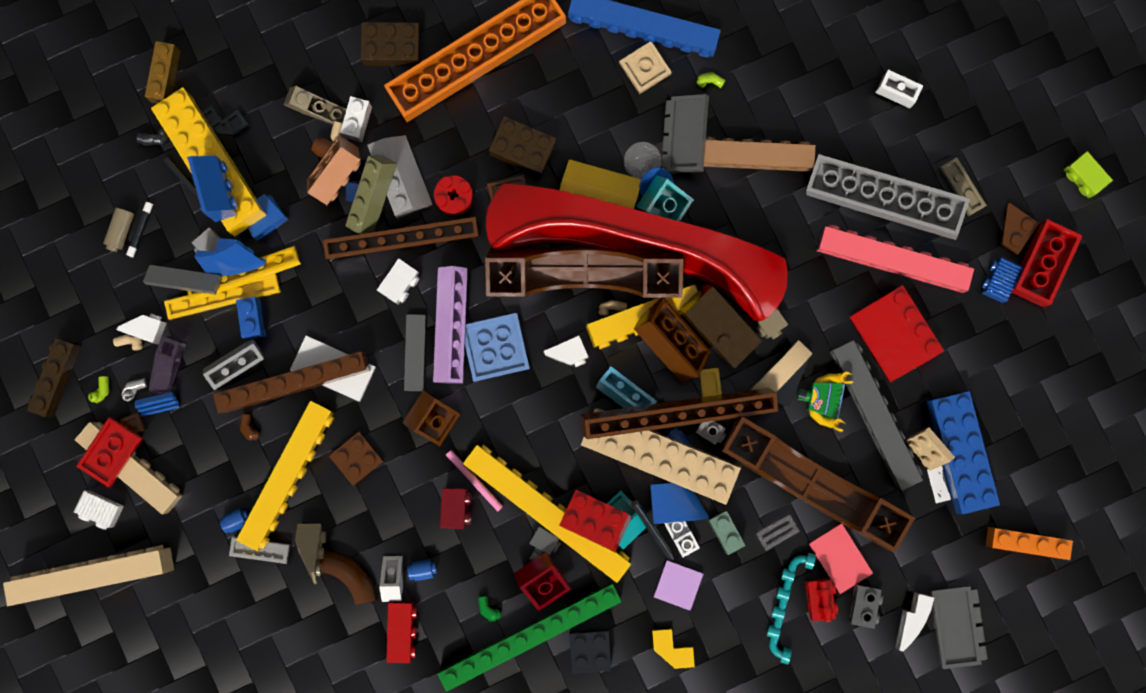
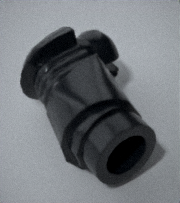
(149, 139)

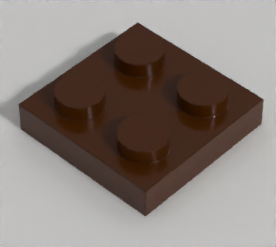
(356, 458)

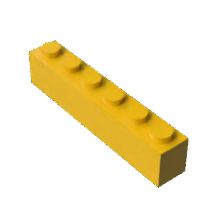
(623, 323)

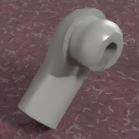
(131, 388)

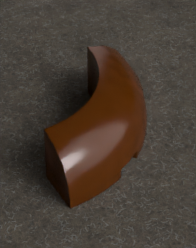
(351, 575)

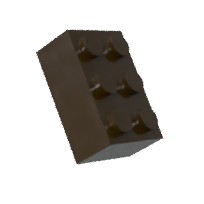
(390, 44)
(522, 146)

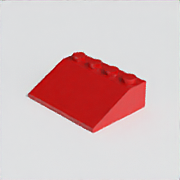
(896, 333)

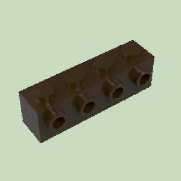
(53, 378)

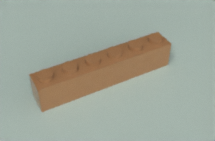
(759, 155)

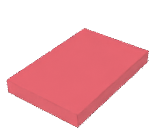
(840, 558)

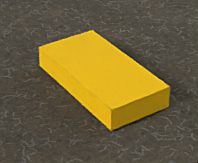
(710, 382)

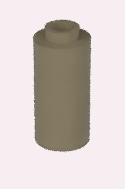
(118, 229)

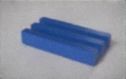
(157, 404)

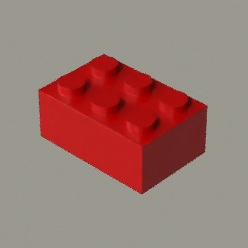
(595, 521)

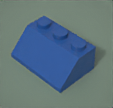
(213, 187)

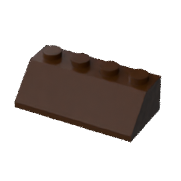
(672, 340)

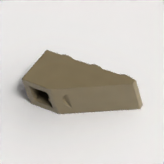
(314, 105)
(309, 545)

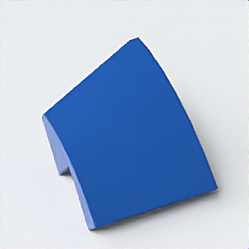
(229, 258)
(675, 504)

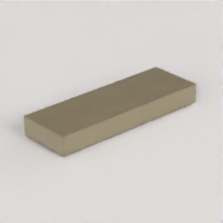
(962, 185)

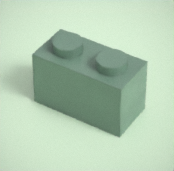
(726, 532)

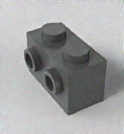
(865, 606)

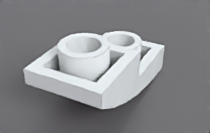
(682, 537)

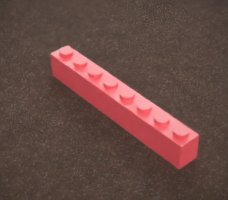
(895, 259)

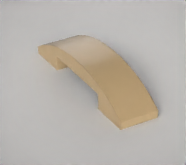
(784, 368)

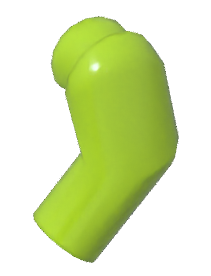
(710, 77)
(103, 390)

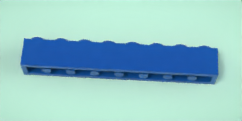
(646, 25)

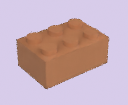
(333, 170)

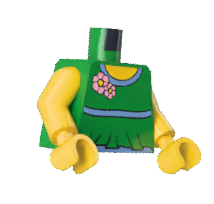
(825, 399)

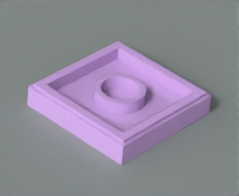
(678, 585)

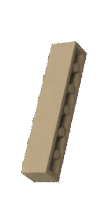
(139, 475)

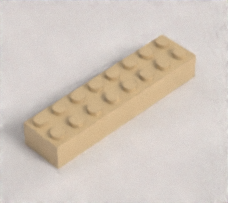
(671, 461)
(88, 575)

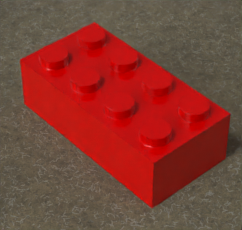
(1046, 263)

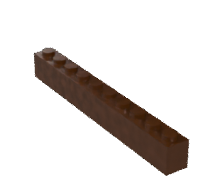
(678, 413)

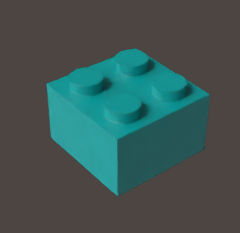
(664, 200)

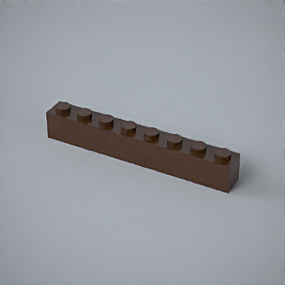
(401, 238)
(291, 382)

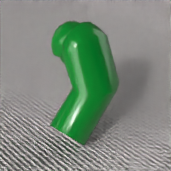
(486, 611)

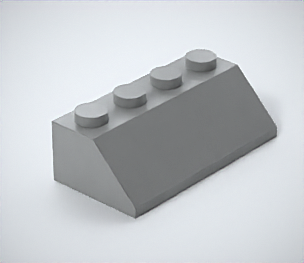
(407, 189)

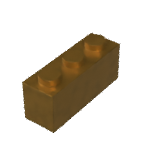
(162, 72)

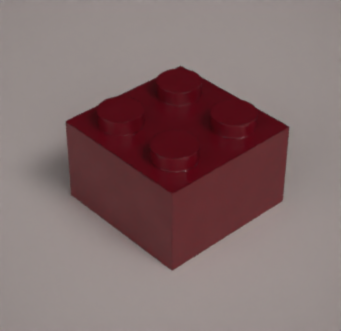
(455, 508)
(541, 581)

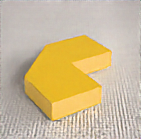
(676, 657)

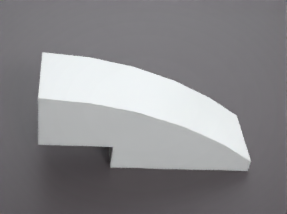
(913, 620)

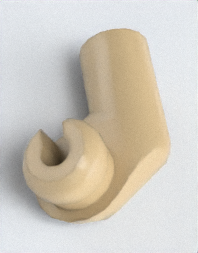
(128, 339)

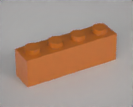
(1029, 543)

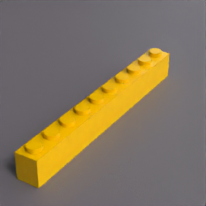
(542, 510)

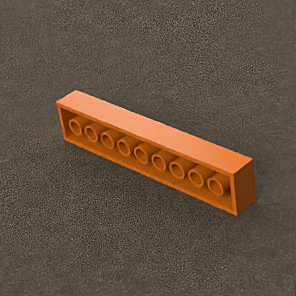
(474, 55)

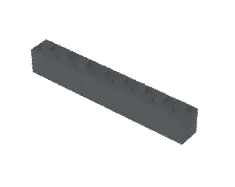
(876, 416)

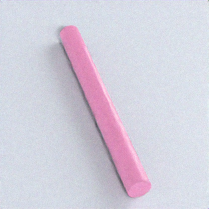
(474, 480)

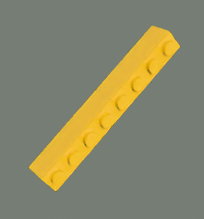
(285, 476)

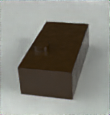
(720, 325)

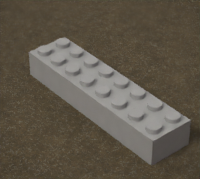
(887, 197)

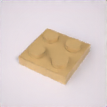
(645, 67)
(929, 449)

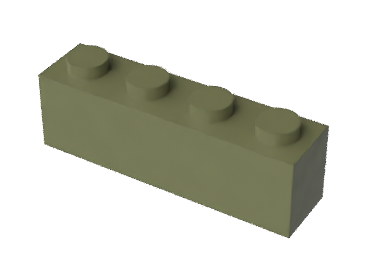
(371, 194)

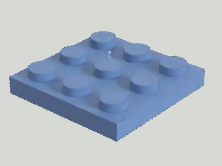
(495, 347)

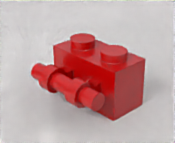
(821, 599)

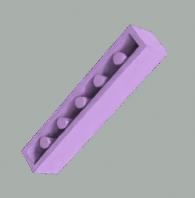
(450, 325)

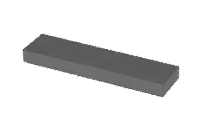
(182, 279)
(415, 353)

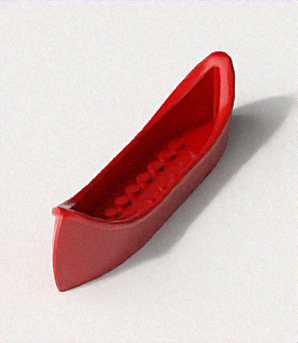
(543, 215)

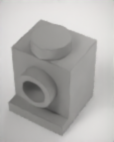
(703, 431)

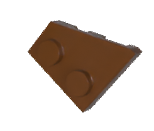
(1016, 229)

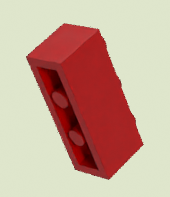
(401, 632)

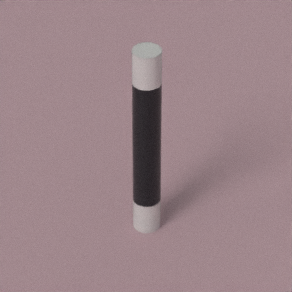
(139, 229)

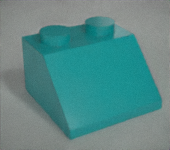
(635, 526)

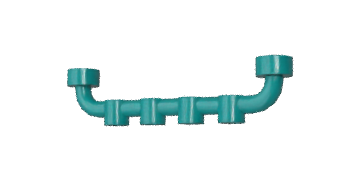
(779, 612)

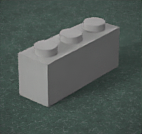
(233, 364)

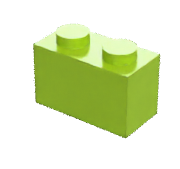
(1087, 175)

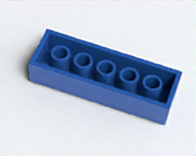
(969, 472)

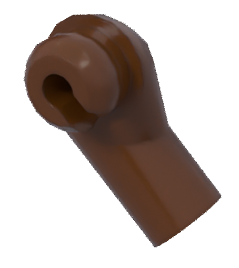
(246, 429)

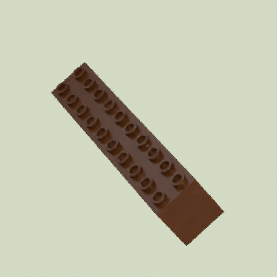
(534, 270)
(816, 485)

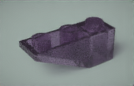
(165, 365)

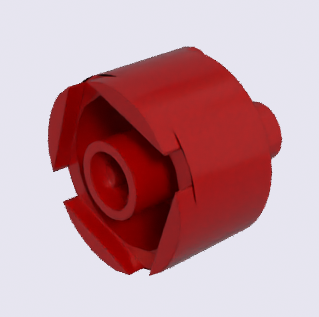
(448, 186)

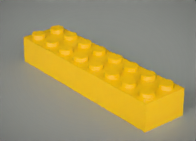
(195, 137)

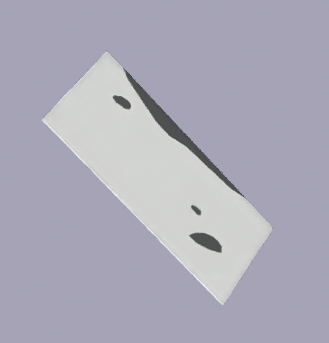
(939, 484)

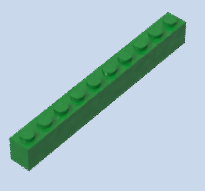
(529, 637)

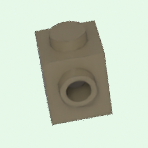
(771, 326)

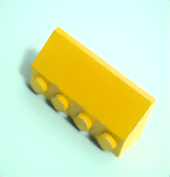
(600, 184)

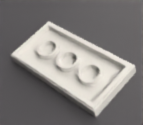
(315, 352)

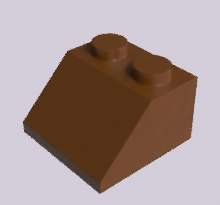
(431, 418)

